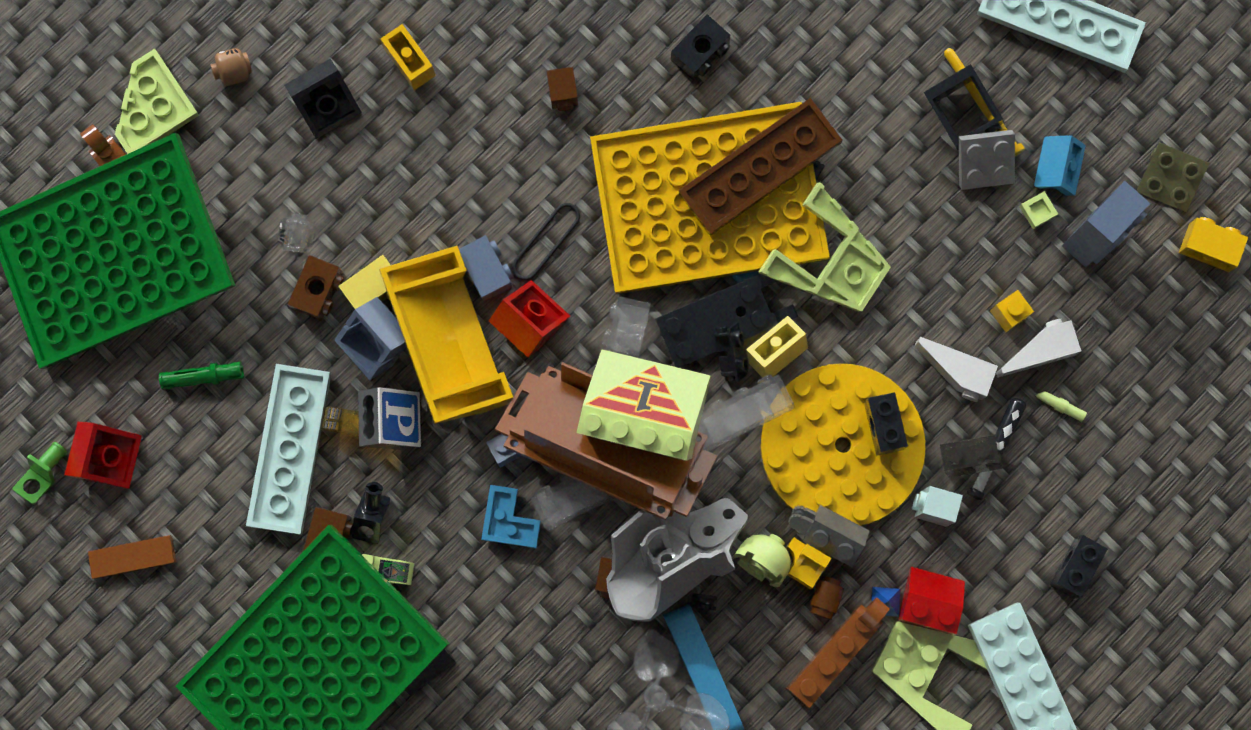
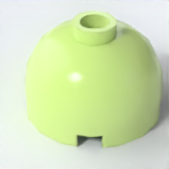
(764, 557)

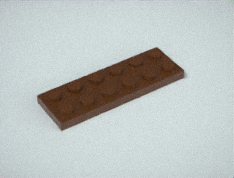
(760, 166)

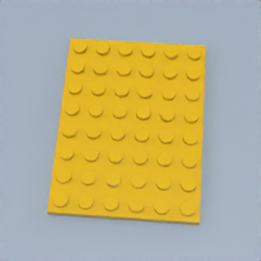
(656, 235)

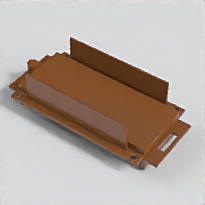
(639, 477)

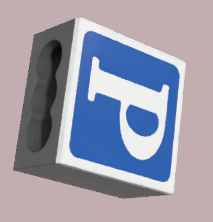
(389, 419)

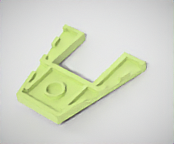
(851, 272)
(910, 663)

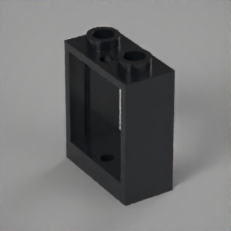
(954, 83)

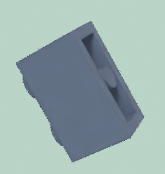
(485, 268)

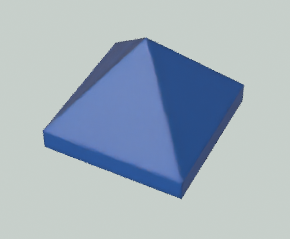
(889, 597)

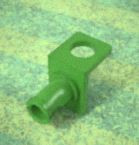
(40, 471)

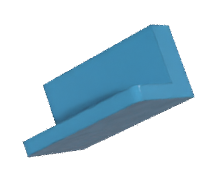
(1060, 164)

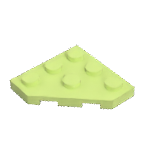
(152, 104)

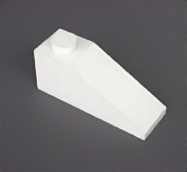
(1051, 344)
(962, 371)

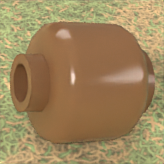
(231, 67)

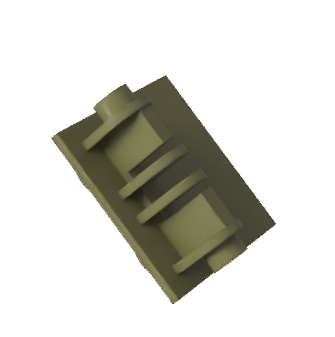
(1172, 176)

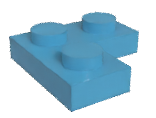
(502, 525)

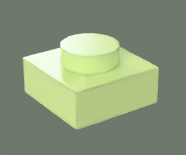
(1038, 210)

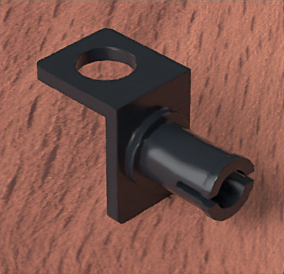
(370, 513)

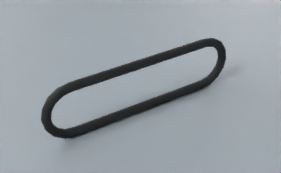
(554, 248)

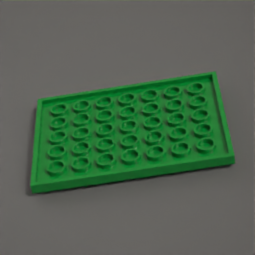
(111, 251)
(315, 648)

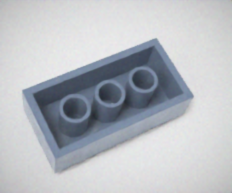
(1107, 225)

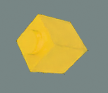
(1011, 311)

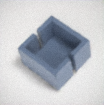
(372, 338)

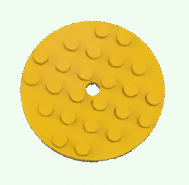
(802, 453)

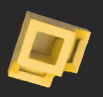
(806, 563)

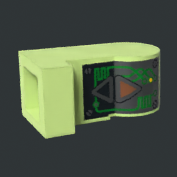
(392, 570)

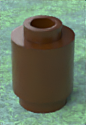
(826, 598)

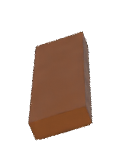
(131, 557)

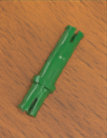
(194, 376)

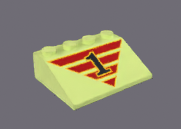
(644, 405)

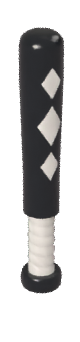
(1003, 434)

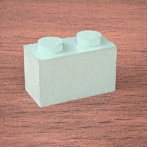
(937, 506)

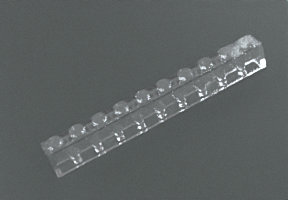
(720, 423)

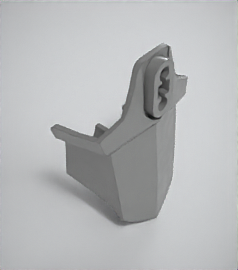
(665, 559)

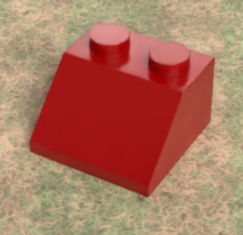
(528, 318)
(103, 454)
(932, 601)

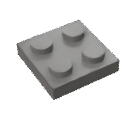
(987, 159)

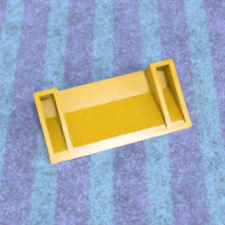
(444, 336)

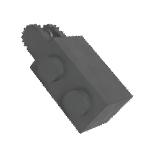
(830, 533)

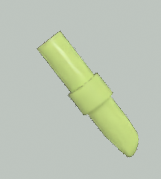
(1062, 405)

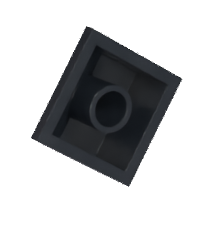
(323, 98)

